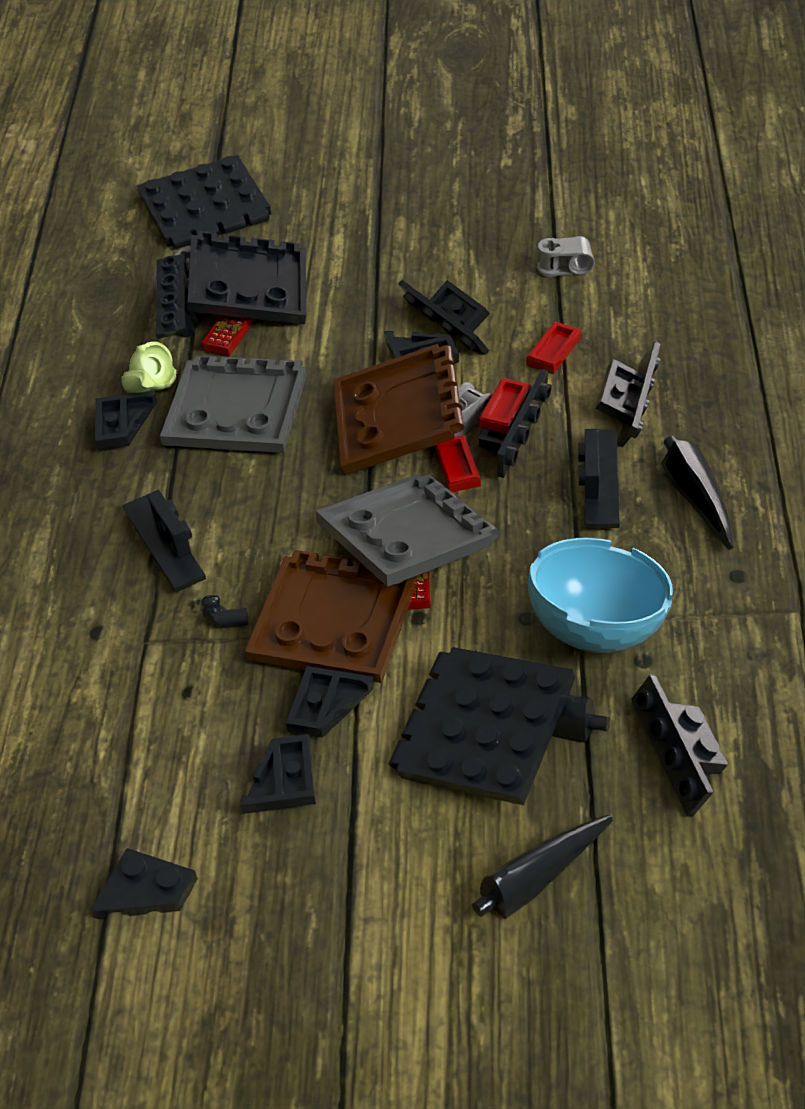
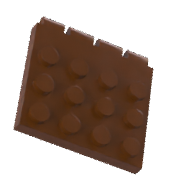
(397, 407)
(330, 617)

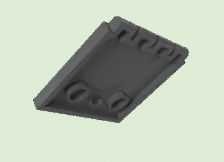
(235, 404)
(407, 528)

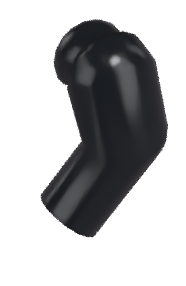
(221, 616)

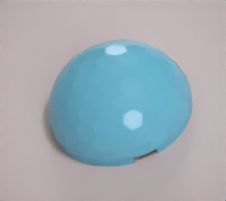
(598, 594)

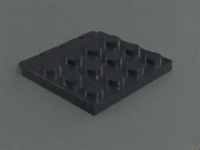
(204, 200)
(247, 278)
(482, 724)

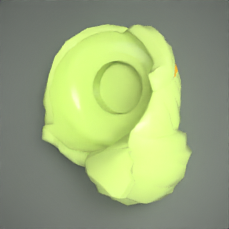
(149, 369)

